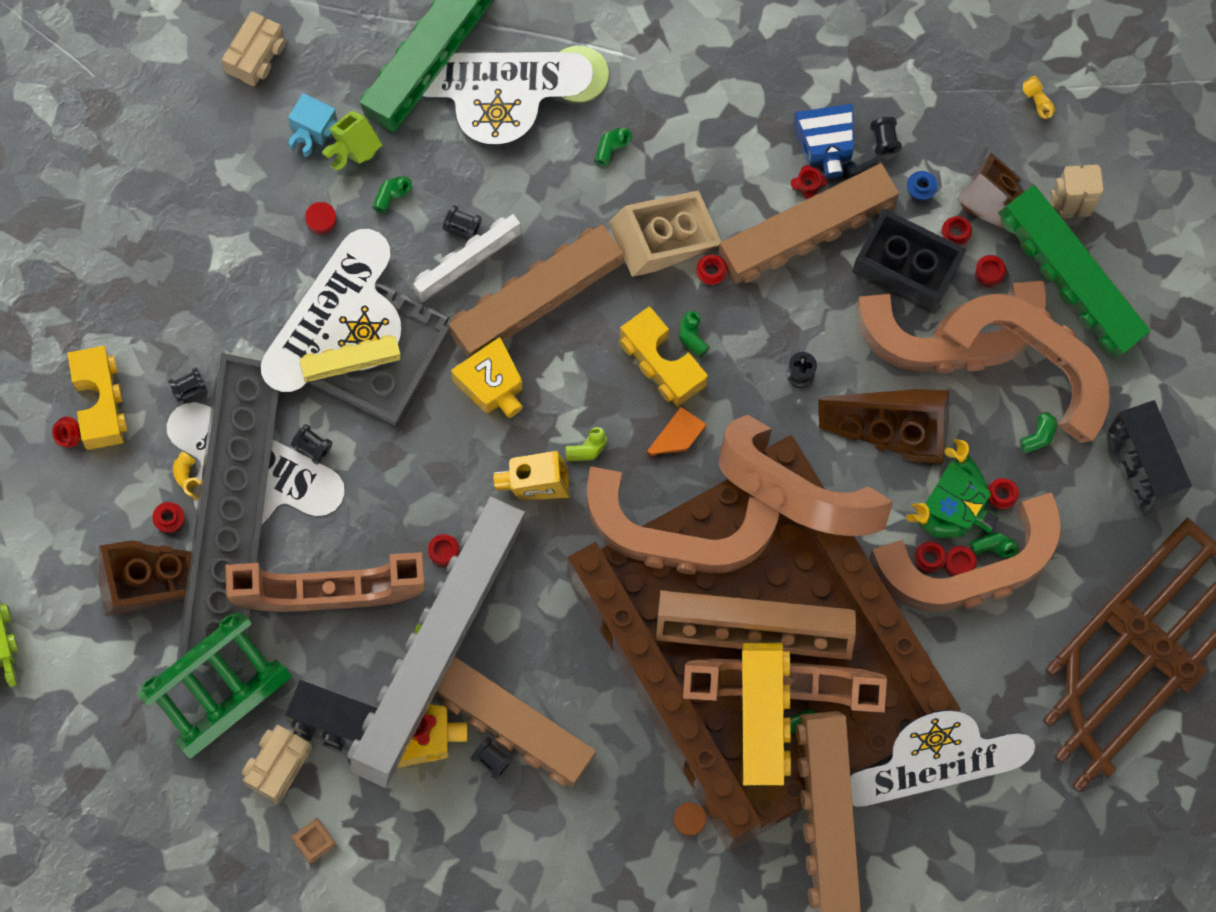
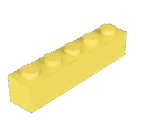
(349, 358)

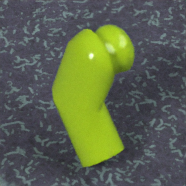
(590, 448)

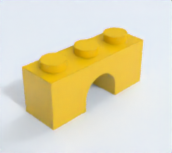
(676, 379)
(102, 423)

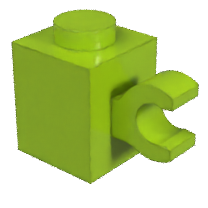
(354, 140)

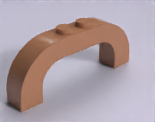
(1055, 342)
(933, 354)
(791, 495)
(674, 549)
(913, 588)
(265, 591)
(843, 685)

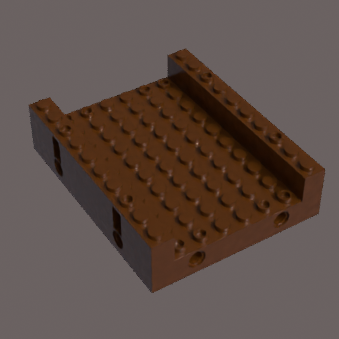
(795, 569)

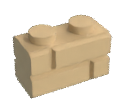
(253, 49)
(1077, 191)
(276, 764)

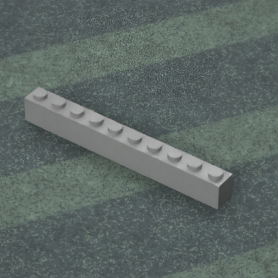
(436, 643)

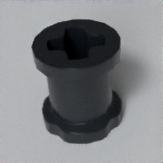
(885, 136)
(462, 222)
(809, 367)
(187, 386)
(300, 442)
(491, 758)

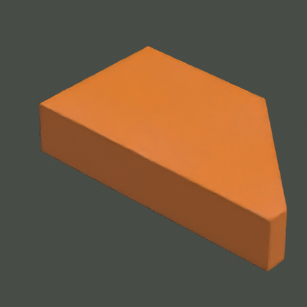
(678, 434)

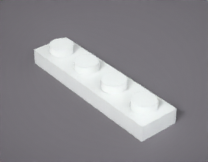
(475, 251)

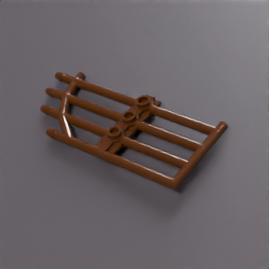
(1156, 646)

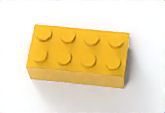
(763, 718)

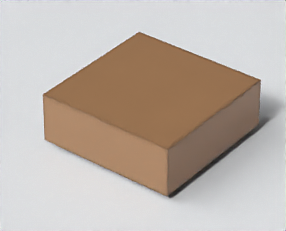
(313, 841)

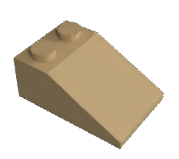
(664, 232)

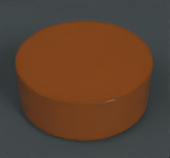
(689, 819)

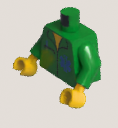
(956, 499)

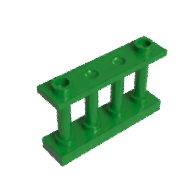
(218, 715)

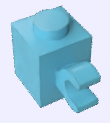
(310, 122)

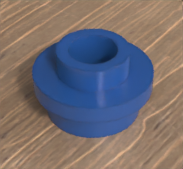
(918, 193)

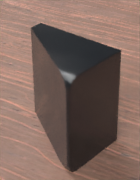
(859, 165)

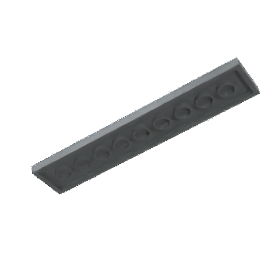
(229, 499)

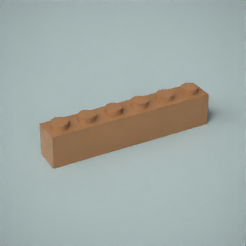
(808, 224)
(537, 291)
(737, 621)
(514, 724)
(829, 812)

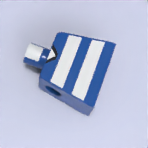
(826, 137)

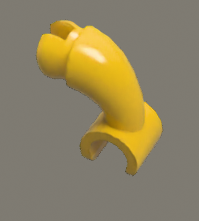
(1033, 88)
(181, 471)

